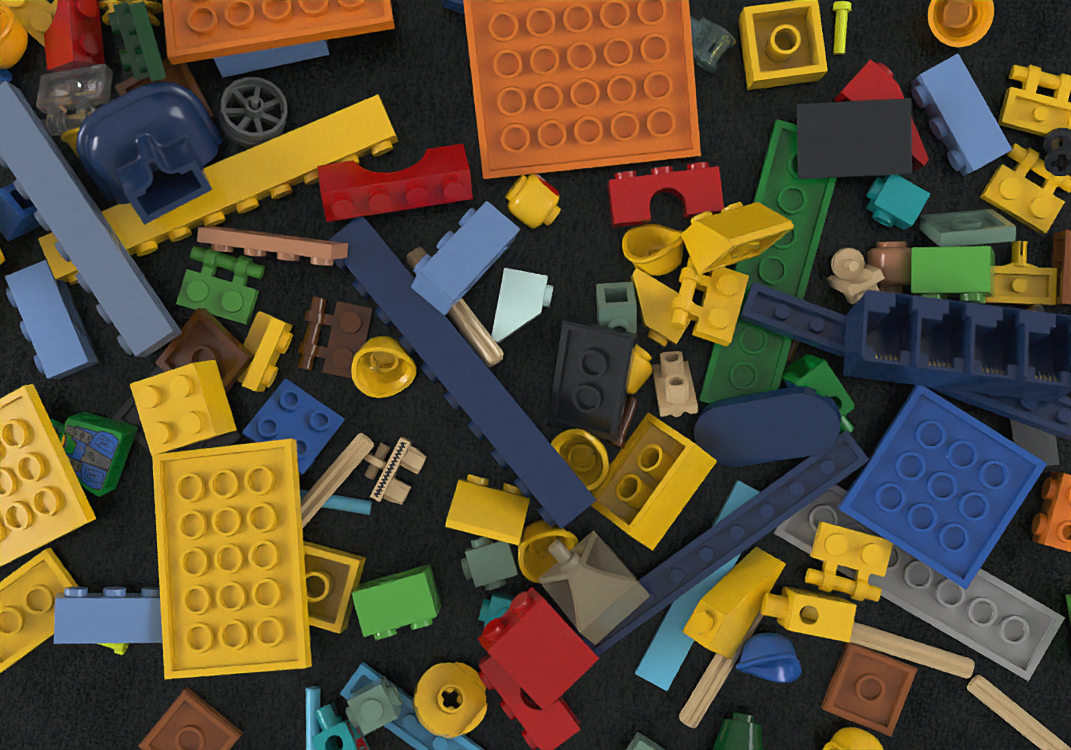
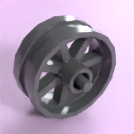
(252, 111)

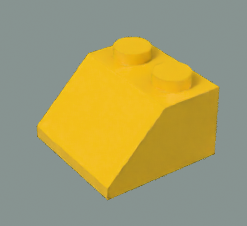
(733, 235)
(488, 509)

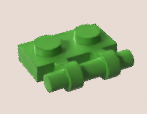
(219, 296)

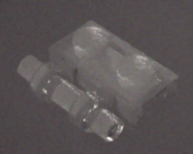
(69, 90)

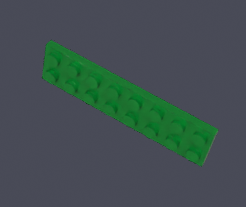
(757, 355)

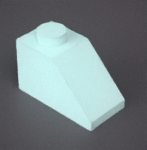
(519, 301)

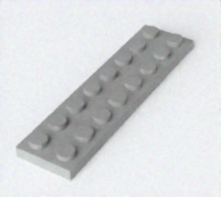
(984, 616)

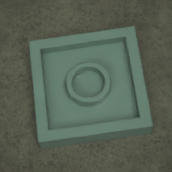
(967, 228)

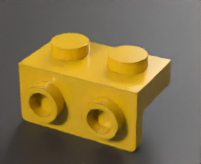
(266, 341)

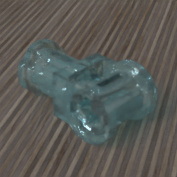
(704, 36)

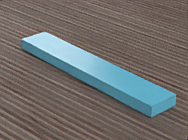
(669, 643)

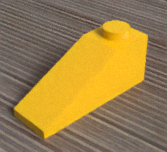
(733, 603)

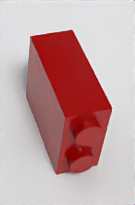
(537, 648)

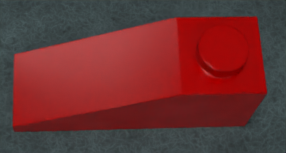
(877, 83)

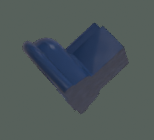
(150, 148)

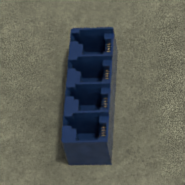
(958, 346)

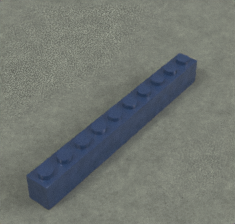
(464, 374)

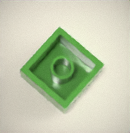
(953, 273)
(397, 601)

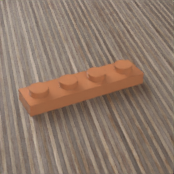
(287, 247)

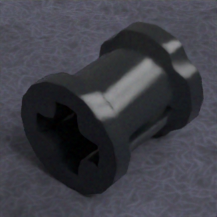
(1053, 151)

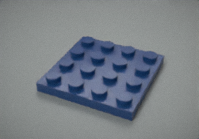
(941, 485)

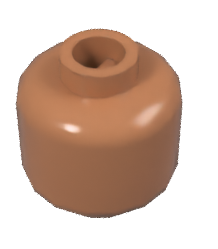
(894, 263)

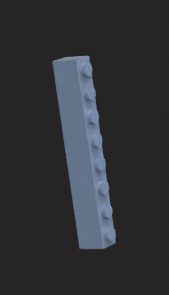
(80, 229)

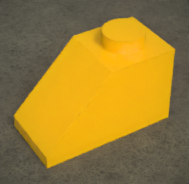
(654, 307)

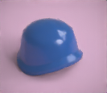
(770, 658)

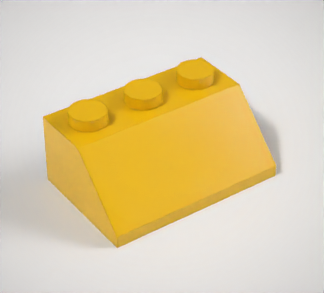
(651, 481)

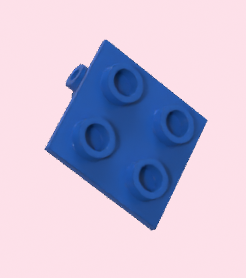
(297, 416)

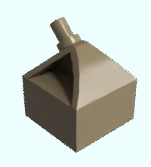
(592, 586)

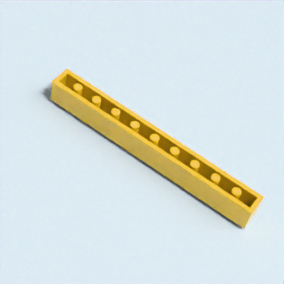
(250, 177)

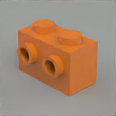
(1053, 522)

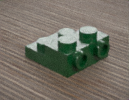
(140, 44)

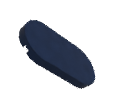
(768, 426)

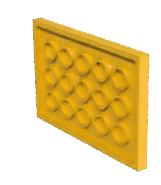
(231, 560)

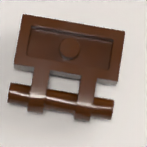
(347, 336)

